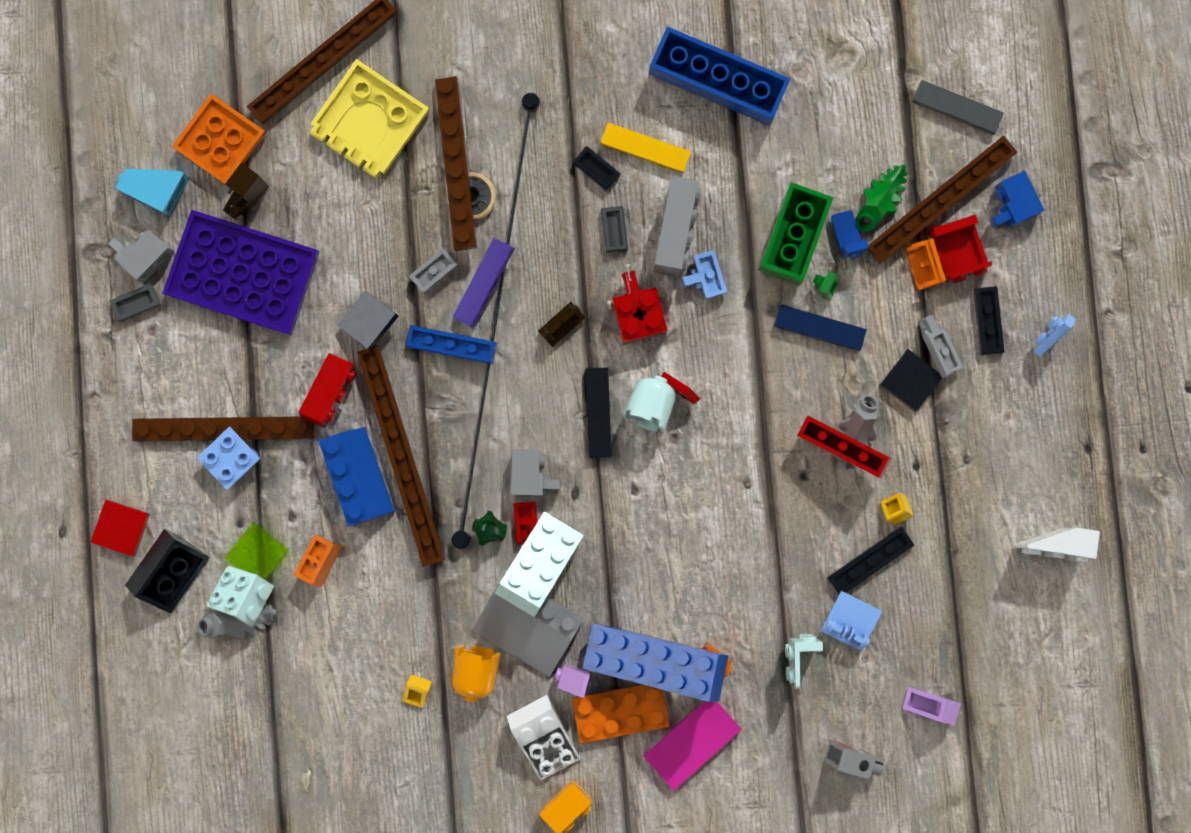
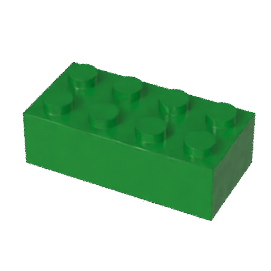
(795, 234)

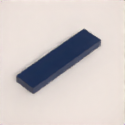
(820, 327)

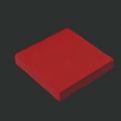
(120, 527)

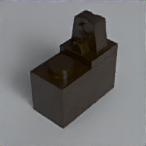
(245, 191)

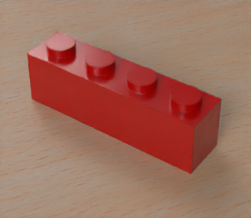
(844, 446)

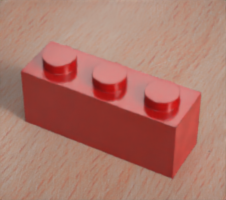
(327, 391)

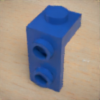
(848, 235)

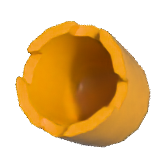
(474, 672)

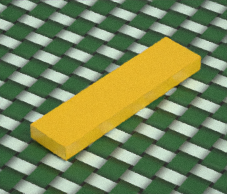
(645, 147)

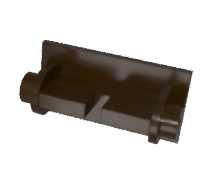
(561, 324)

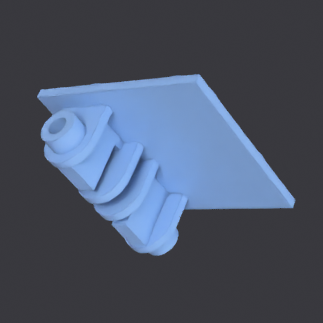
(228, 458)
(851, 621)

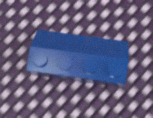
(356, 476)

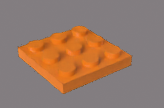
(218, 138)

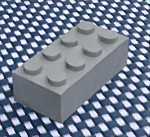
(675, 226)

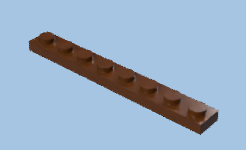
(321, 60)
(456, 164)
(941, 199)
(211, 428)

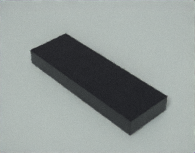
(988, 320)

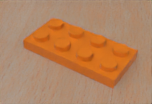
(619, 712)

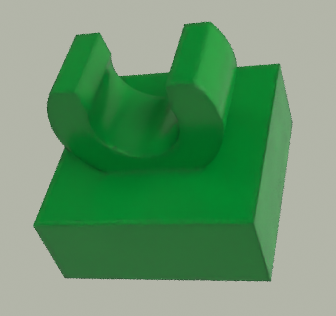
(827, 285)

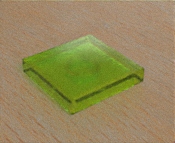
(257, 552)

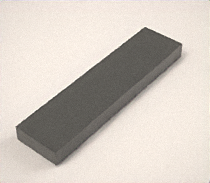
(958, 107)

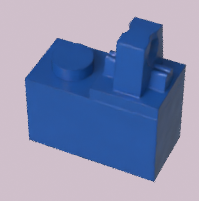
(1018, 199)

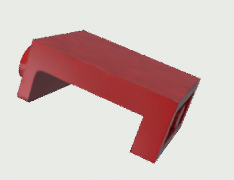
(960, 249)

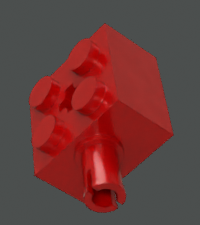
(641, 301)

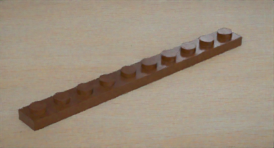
(401, 456)

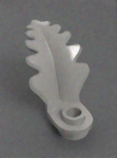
(861, 424)
(221, 623)

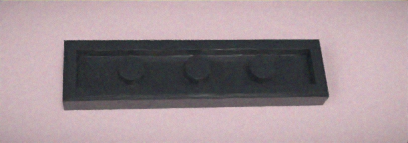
(598, 412)
(870, 560)

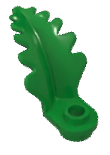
(881, 198)

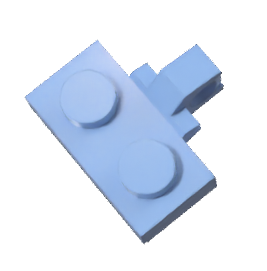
(706, 275)
(1058, 328)

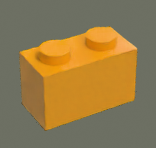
(566, 807)

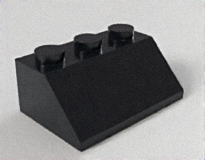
(166, 571)

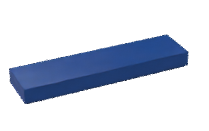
(451, 344)

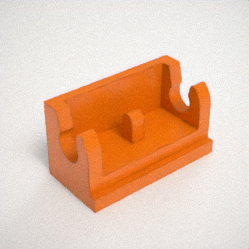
(925, 264)
(317, 560)

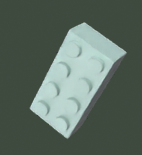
(538, 564)

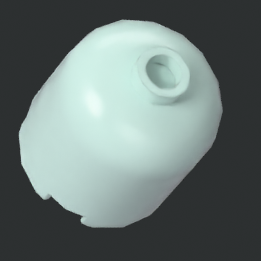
(651, 403)

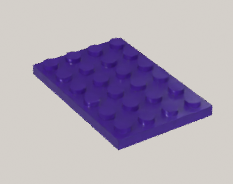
(241, 272)

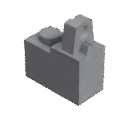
(143, 257)
(526, 474)

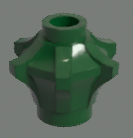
(489, 528)

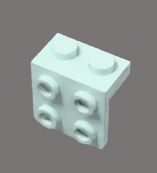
(240, 595)
(805, 642)

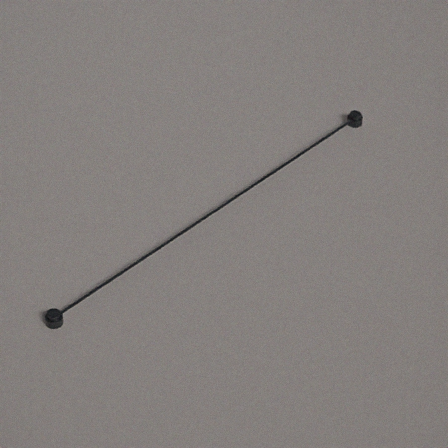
(461, 538)

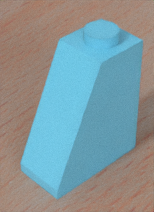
(153, 187)

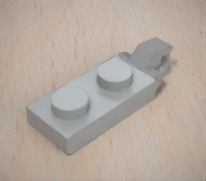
(940, 346)

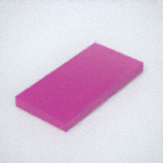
(691, 743)

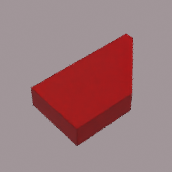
(681, 389)
(525, 519)

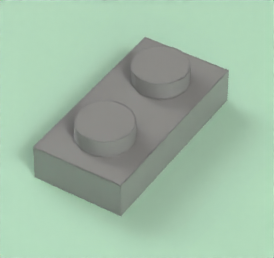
(433, 270)

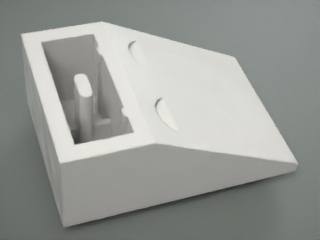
(1074, 543)
(543, 737)

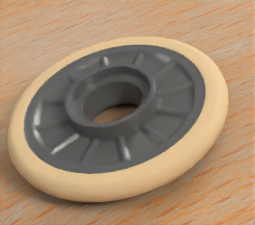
(486, 195)

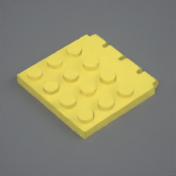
(368, 119)

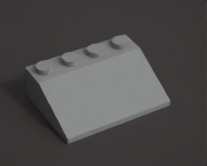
(534, 640)

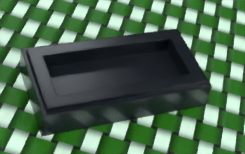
(596, 168)

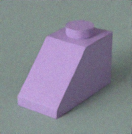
(572, 679)
(931, 706)

